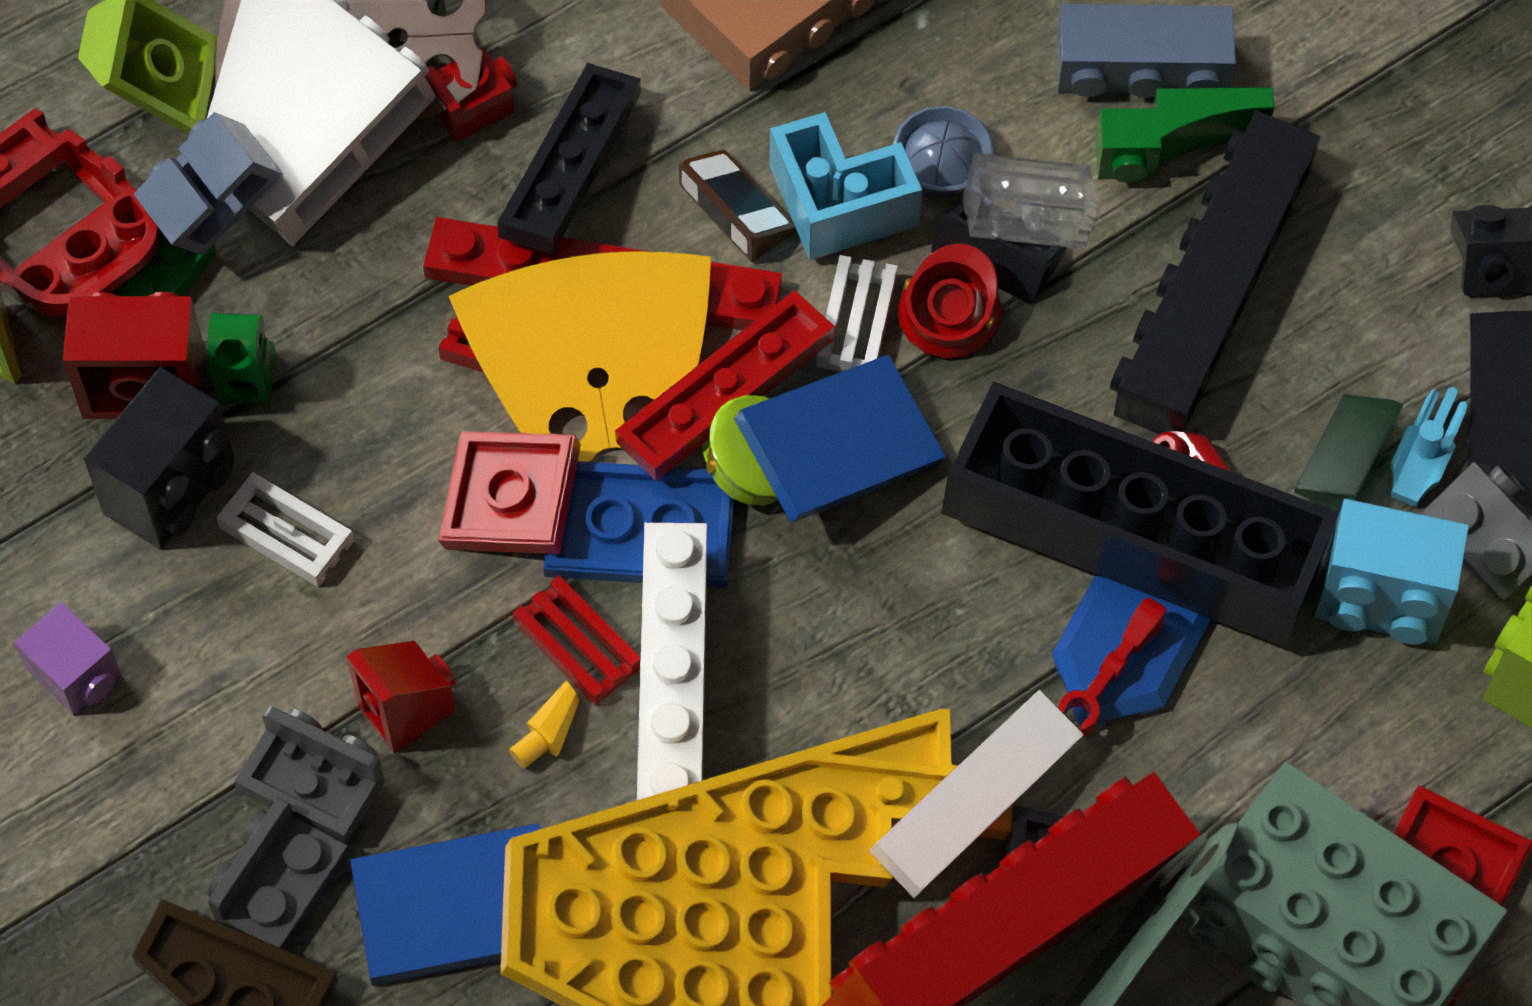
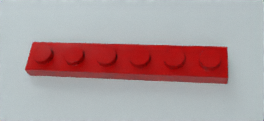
(473, 253)

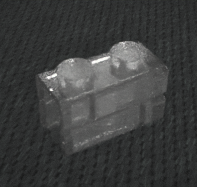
(1030, 200)

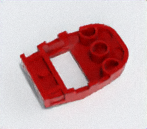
(98, 249)

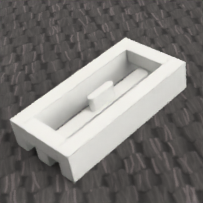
(865, 275)
(325, 556)

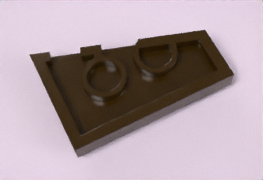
(219, 966)

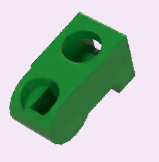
(240, 353)

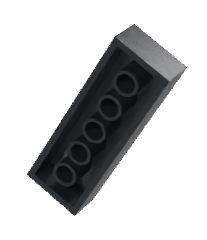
(1138, 513)

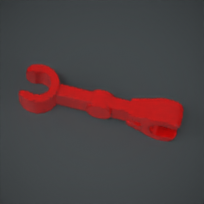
(1141, 630)

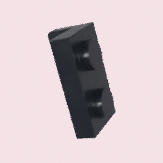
(1494, 249)

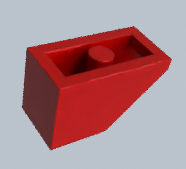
(401, 690)

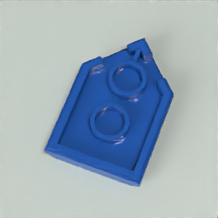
(1150, 673)

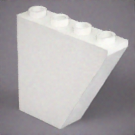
(318, 100)

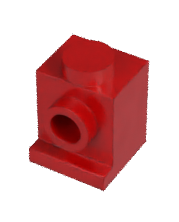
(483, 106)

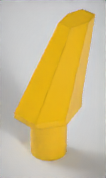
(547, 727)

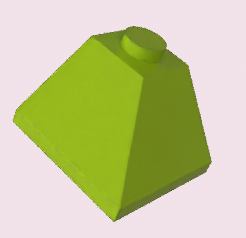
(150, 59)

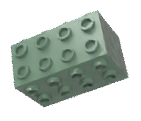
(1338, 905)

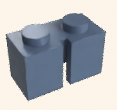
(209, 184)

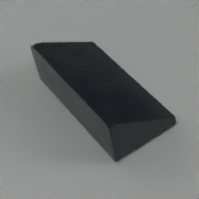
(1019, 265)

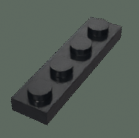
(569, 158)

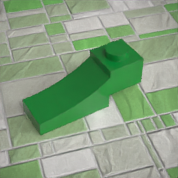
(1139, 140)

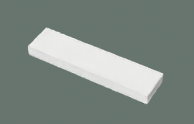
(975, 793)

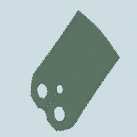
(1140, 932)

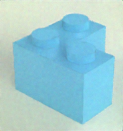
(840, 199)

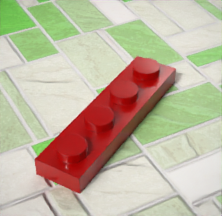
(745, 365)

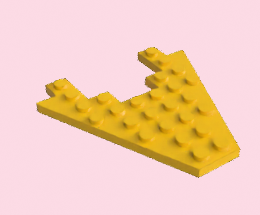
(718, 881)

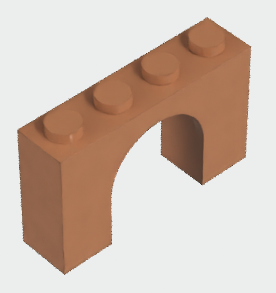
(761, 36)

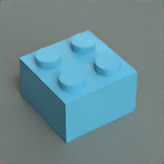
(1391, 572)

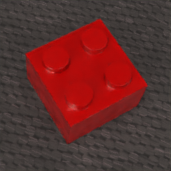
(121, 342)

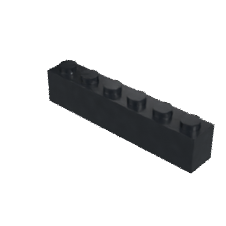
(1215, 275)

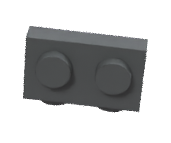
(1498, 527)
(317, 773)

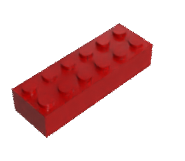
(1024, 904)

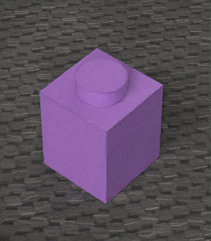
(68, 659)

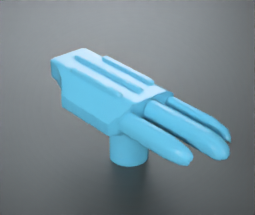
(1424, 450)

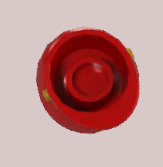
(951, 302)

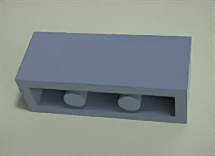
(1143, 48)

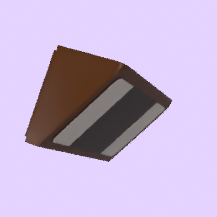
(735, 202)

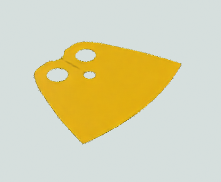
(561, 318)

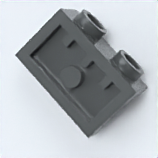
(276, 876)

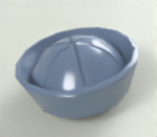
(942, 147)

